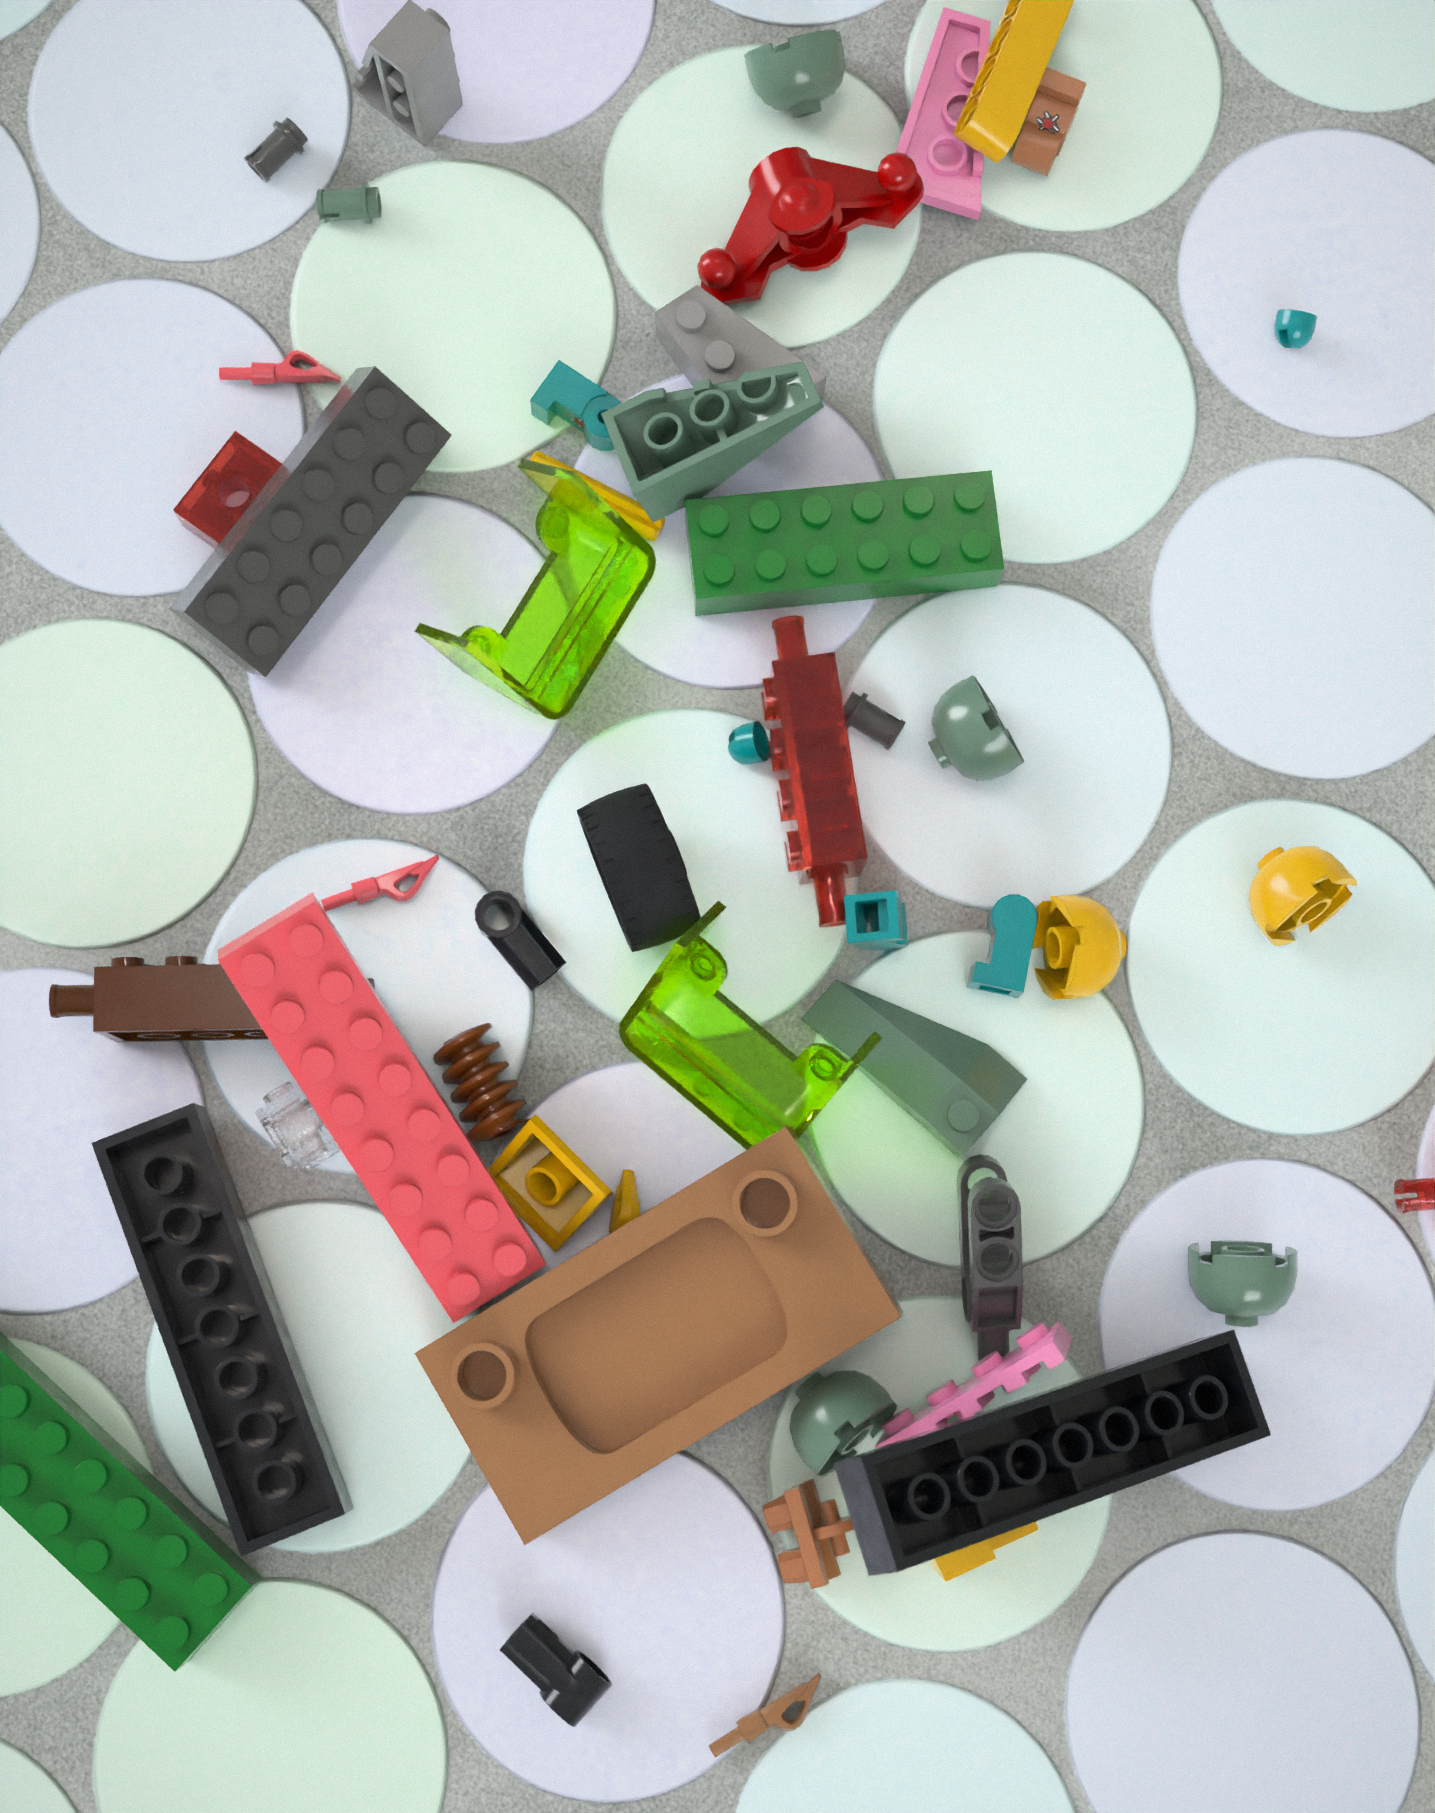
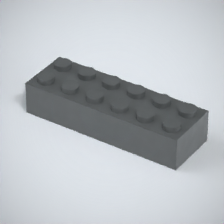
(311, 521)

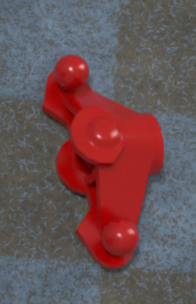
(803, 216)

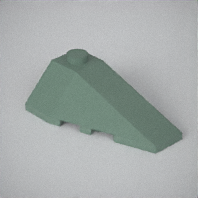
(700, 436)
(928, 1069)

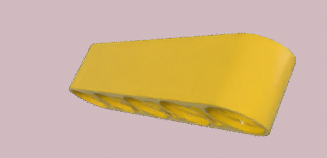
(1011, 75)

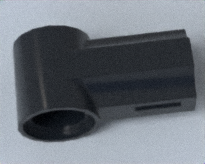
(521, 943)
(566, 1678)

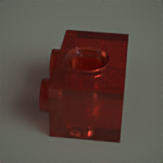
(235, 468)

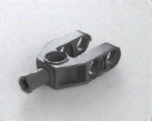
(989, 1273)

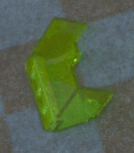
(569, 609)
(721, 1054)

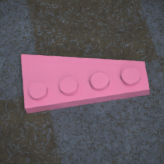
(946, 164)
(975, 1393)

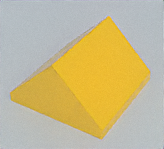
(548, 1183)

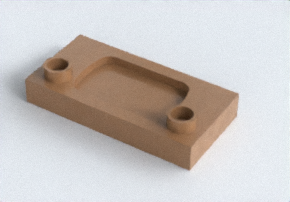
(658, 1334)

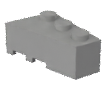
(412, 73)
(717, 342)

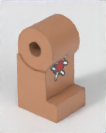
(1048, 121)

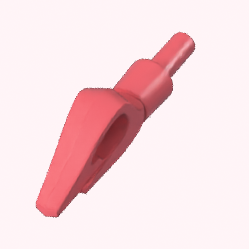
(283, 372)
(371, 888)

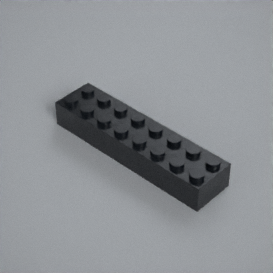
(222, 1328)
(1049, 1452)

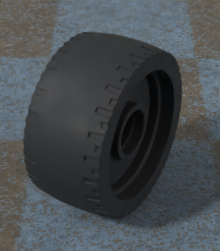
(639, 866)

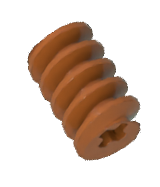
(480, 1085)

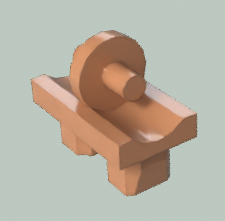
(818, 1534)

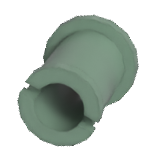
(349, 204)

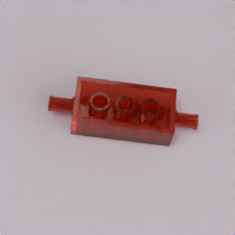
(816, 769)

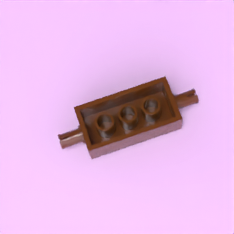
(160, 1002)

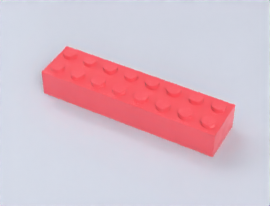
(381, 1106)

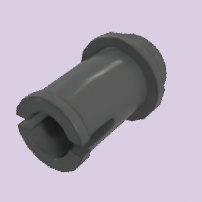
(276, 149)
(872, 720)

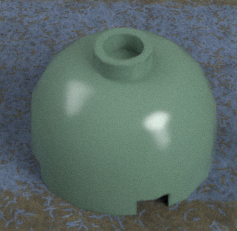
(798, 71)
(972, 734)
(1242, 1279)
(837, 1416)

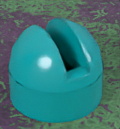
(1294, 327)
(749, 744)

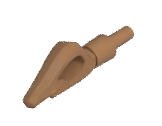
(771, 1715)

